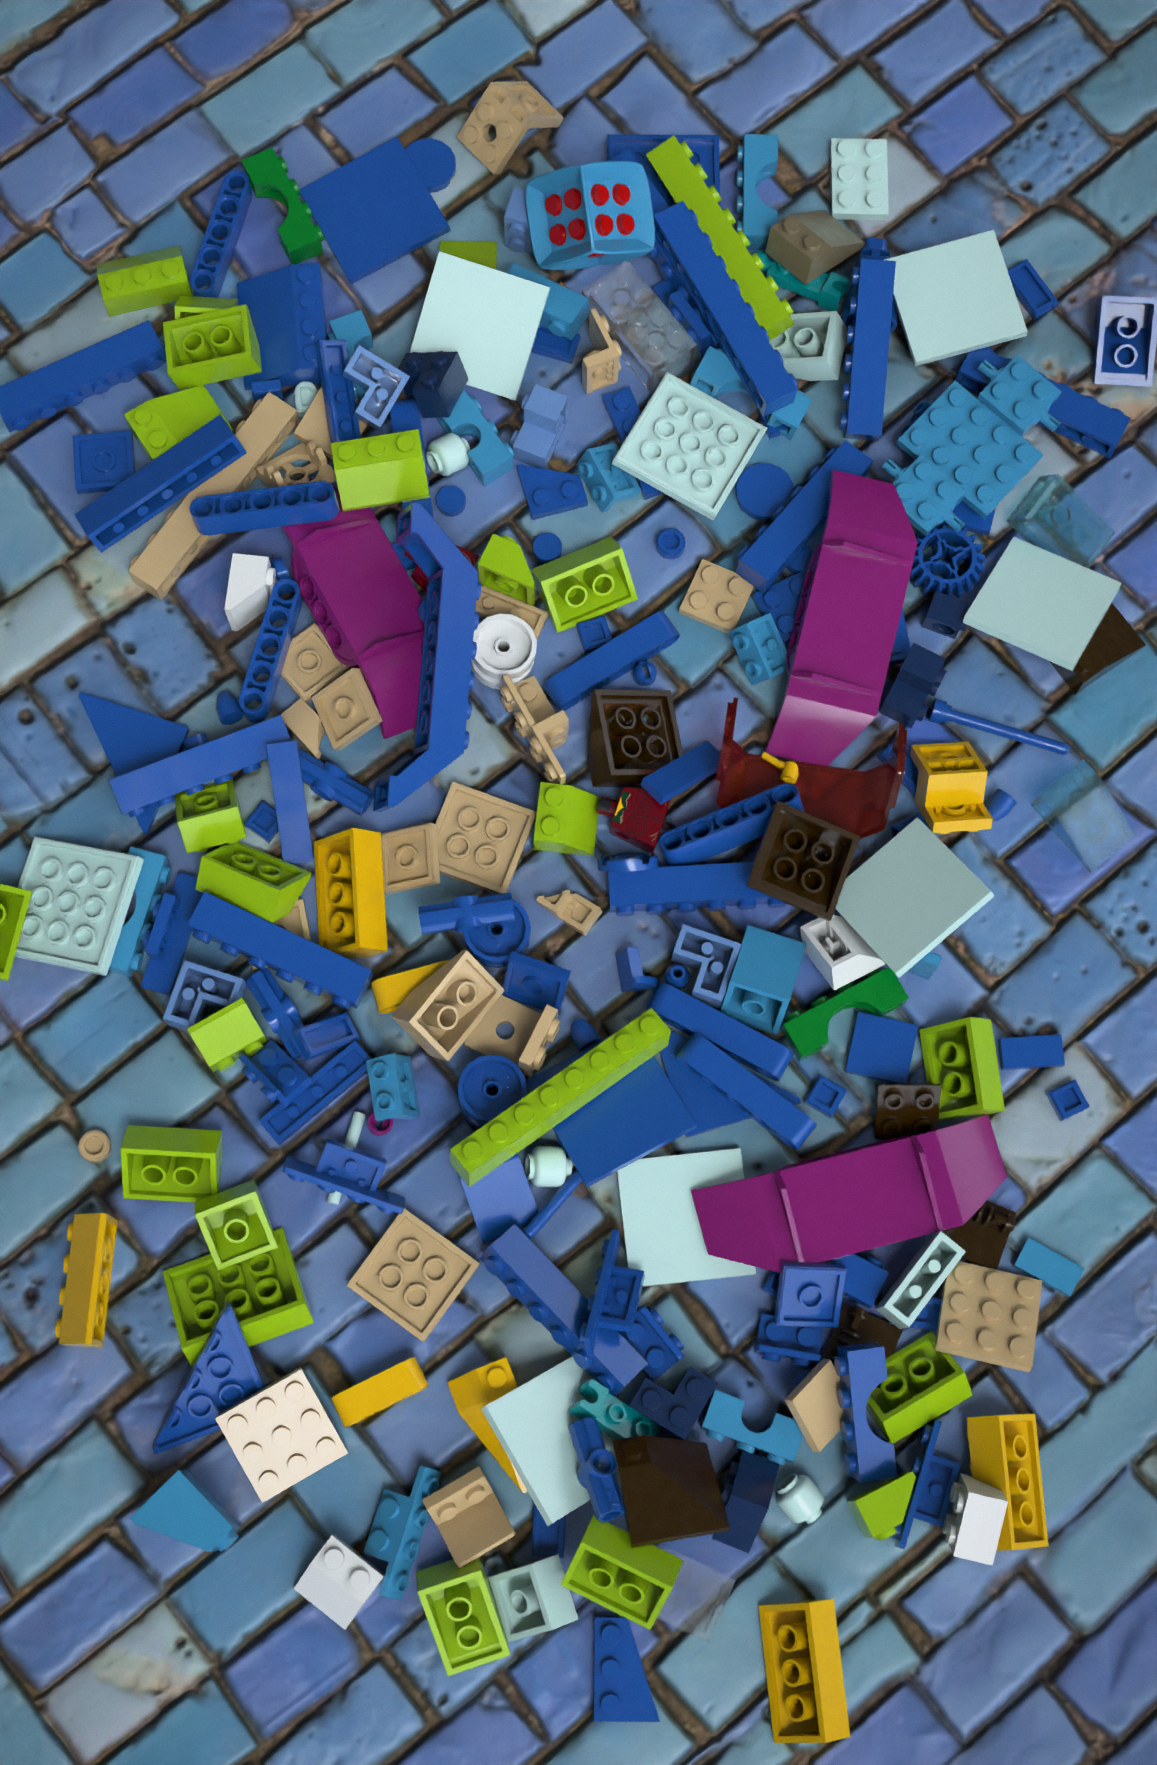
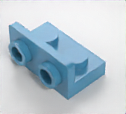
(605, 480)
(760, 648)
(392, 1087)

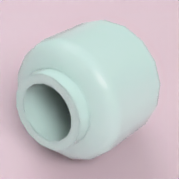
(448, 454)
(547, 1166)
(799, 1498)

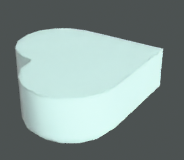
(304, 395)

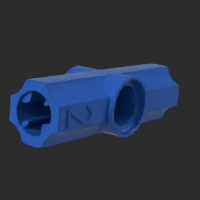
(334, 784)
(466, 913)
(276, 1009)
(596, 1469)

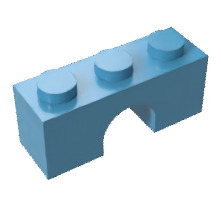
(356, 332)
(491, 456)
(725, 1420)

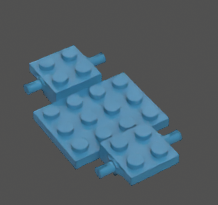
(973, 445)

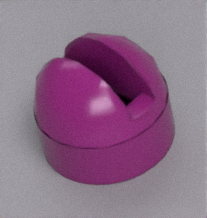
(385, 1125)

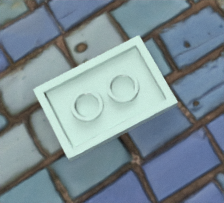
(859, 179)

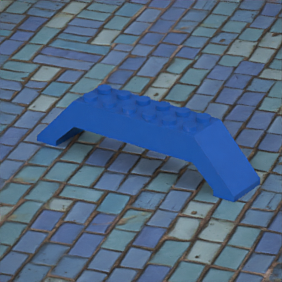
(444, 657)

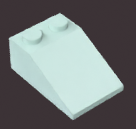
(813, 346)

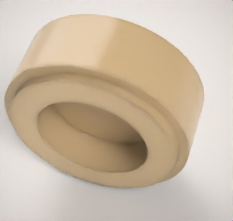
(95, 1146)

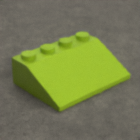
(261, 1289)

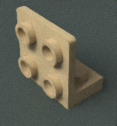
(602, 365)
(526, 702)
(548, 736)
(469, 1517)

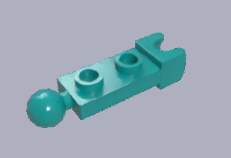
(824, 289)
(611, 1414)

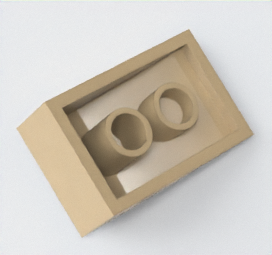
(448, 1005)

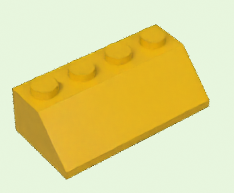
(351, 893)
(88, 1280)
(1008, 1458)
(804, 1671)

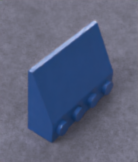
(288, 321)

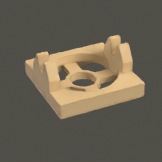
(272, 478)

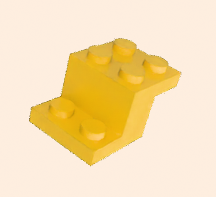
(951, 787)

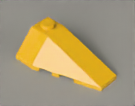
(474, 1392)

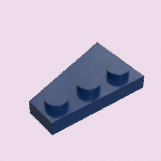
(619, 1677)

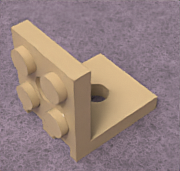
(512, 111)
(530, 1034)

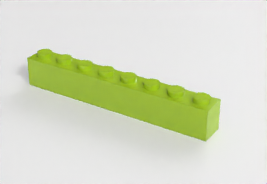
(687, 184)
(559, 1097)

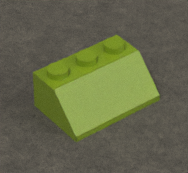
(143, 280)
(211, 347)
(380, 470)
(585, 584)
(252, 880)
(13, 912)
(966, 1065)
(170, 1163)
(917, 1389)
(621, 1577)

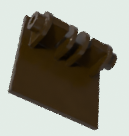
(906, 1108)
(984, 1234)
(860, 1327)

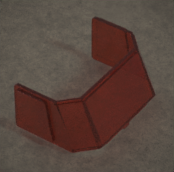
(833, 794)

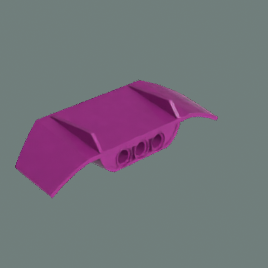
(363, 607)
(845, 621)
(853, 1198)

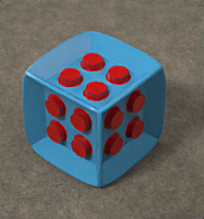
(590, 215)

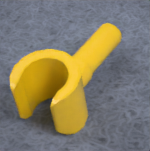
(789, 768)

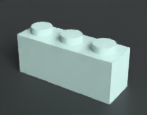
(920, 1280)

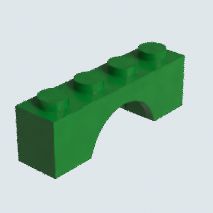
(269, 180)
(877, 994)

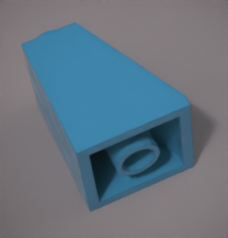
(763, 979)
(188, 1514)

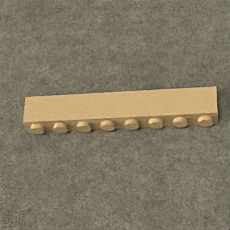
(178, 541)

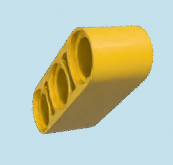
(393, 989)
(379, 1392)

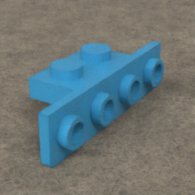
(399, 1529)

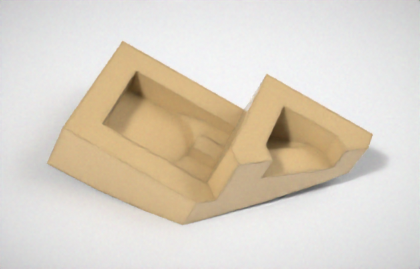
(305, 725)
(571, 910)

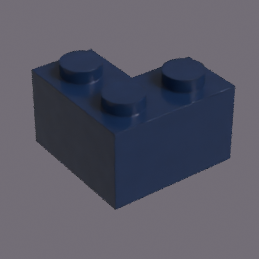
(434, 381)
(916, 680)
(678, 1410)
(746, 1499)

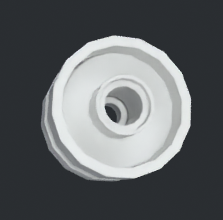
(517, 645)

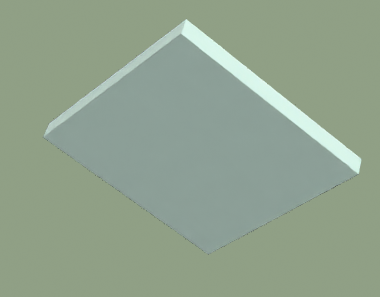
(956, 298)
(485, 319)
(689, 446)
(1042, 603)
(910, 897)
(75, 904)
(662, 1219)
(536, 1437)

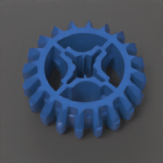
(950, 581)

